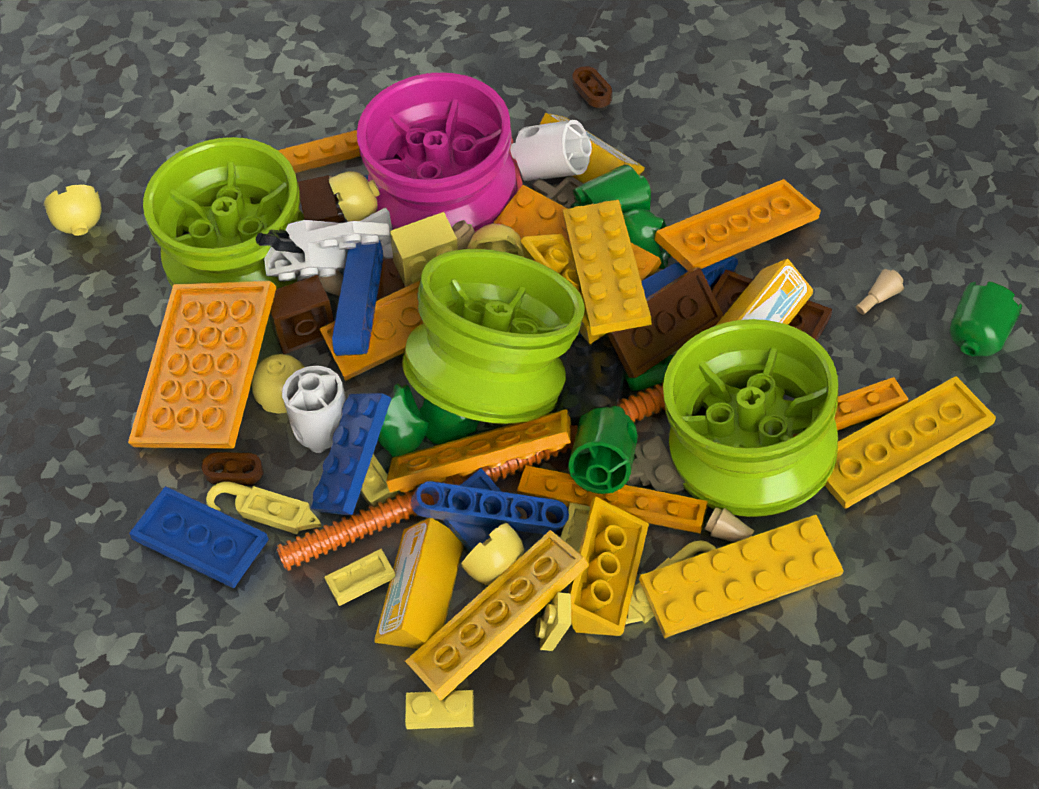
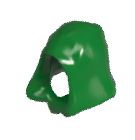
(642, 229)
(404, 424)
(445, 425)

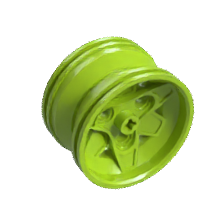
(224, 198)
(492, 335)
(745, 445)

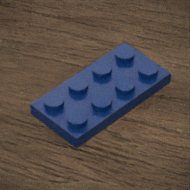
(350, 453)
(199, 536)

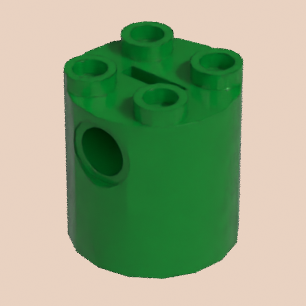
(618, 184)
(603, 450)

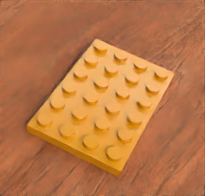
(203, 365)

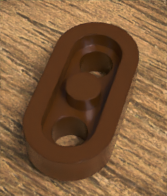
(592, 87)
(234, 468)

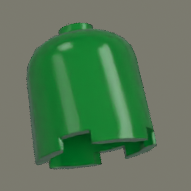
(984, 319)

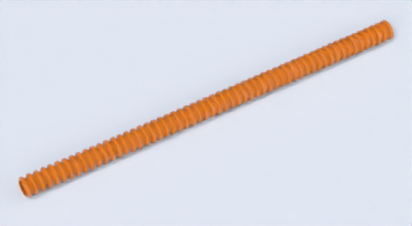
(396, 509)

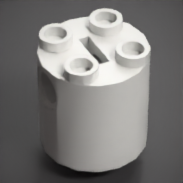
(552, 150)
(314, 405)

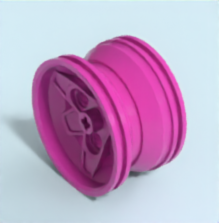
(439, 149)

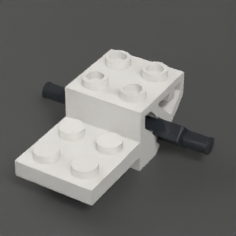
(315, 247)

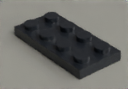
(592, 378)

